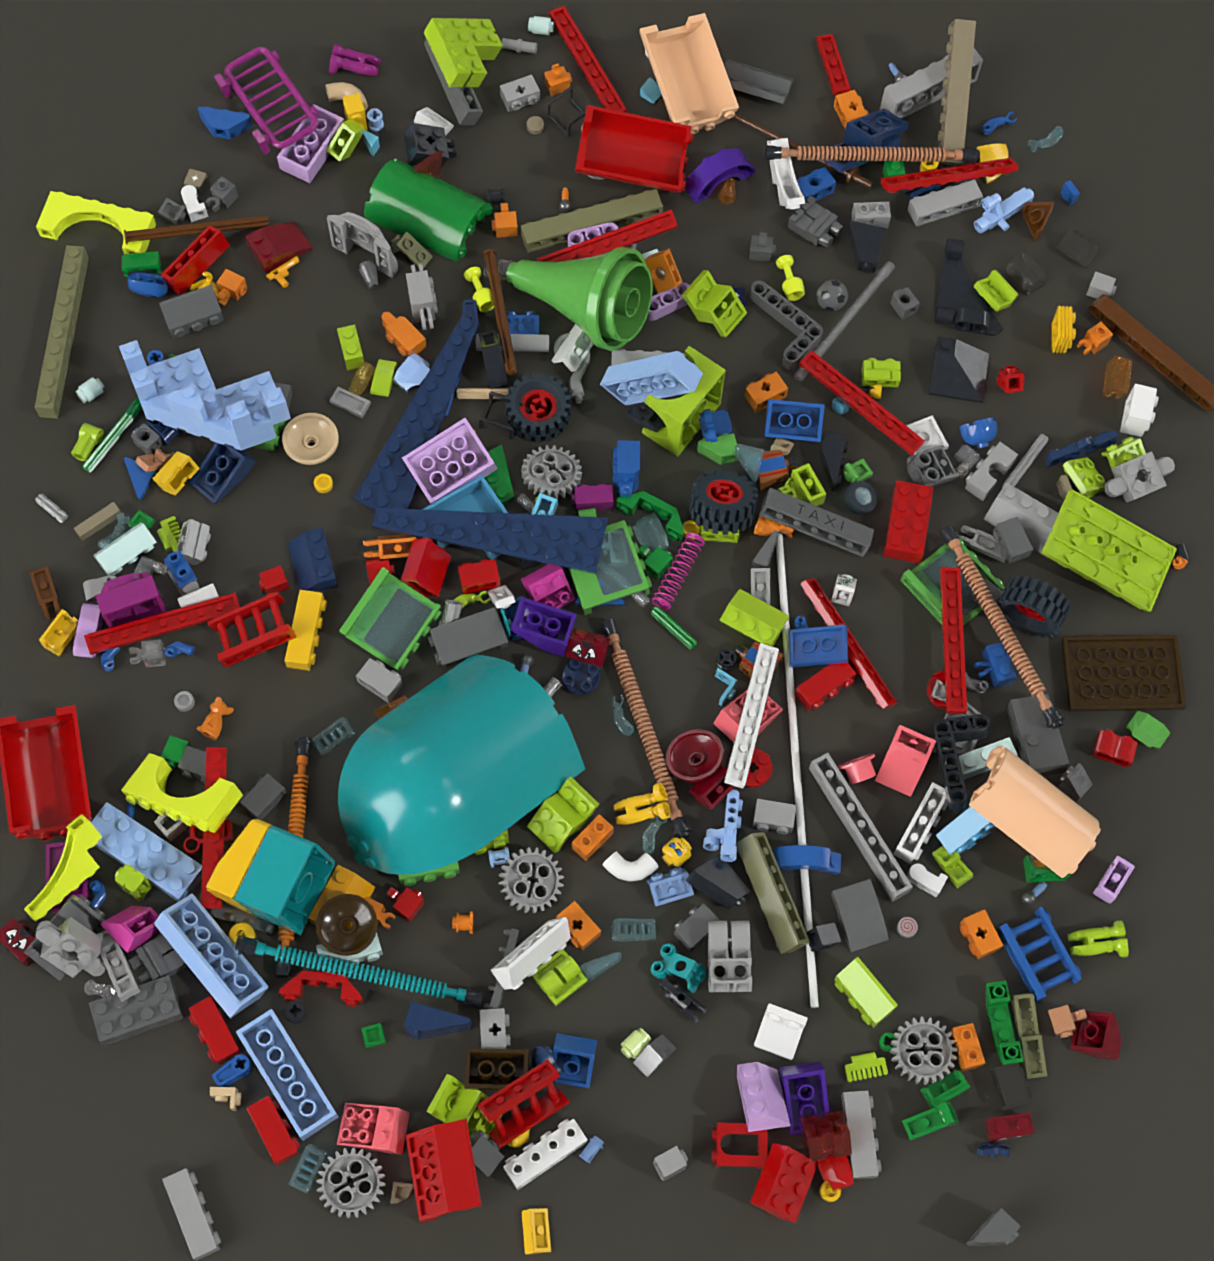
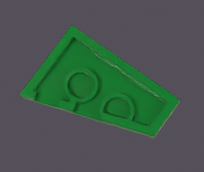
(500, 479)

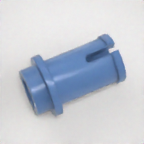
(591, 1149)

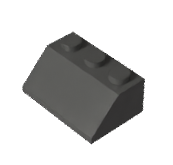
(191, 311)

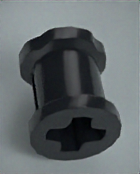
(496, 196)

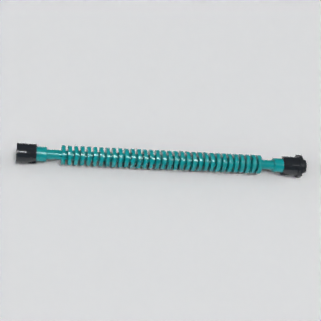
(252, 946)

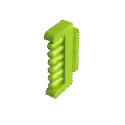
(167, 536)
(863, 1062)

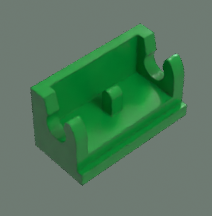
(140, 262)
(946, 1089)

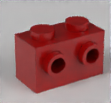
(479, 576)

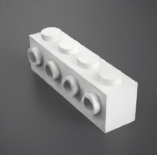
(919, 827)
(544, 1154)

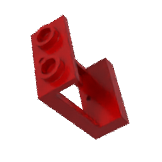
(726, 1160)

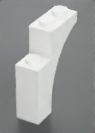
(784, 177)

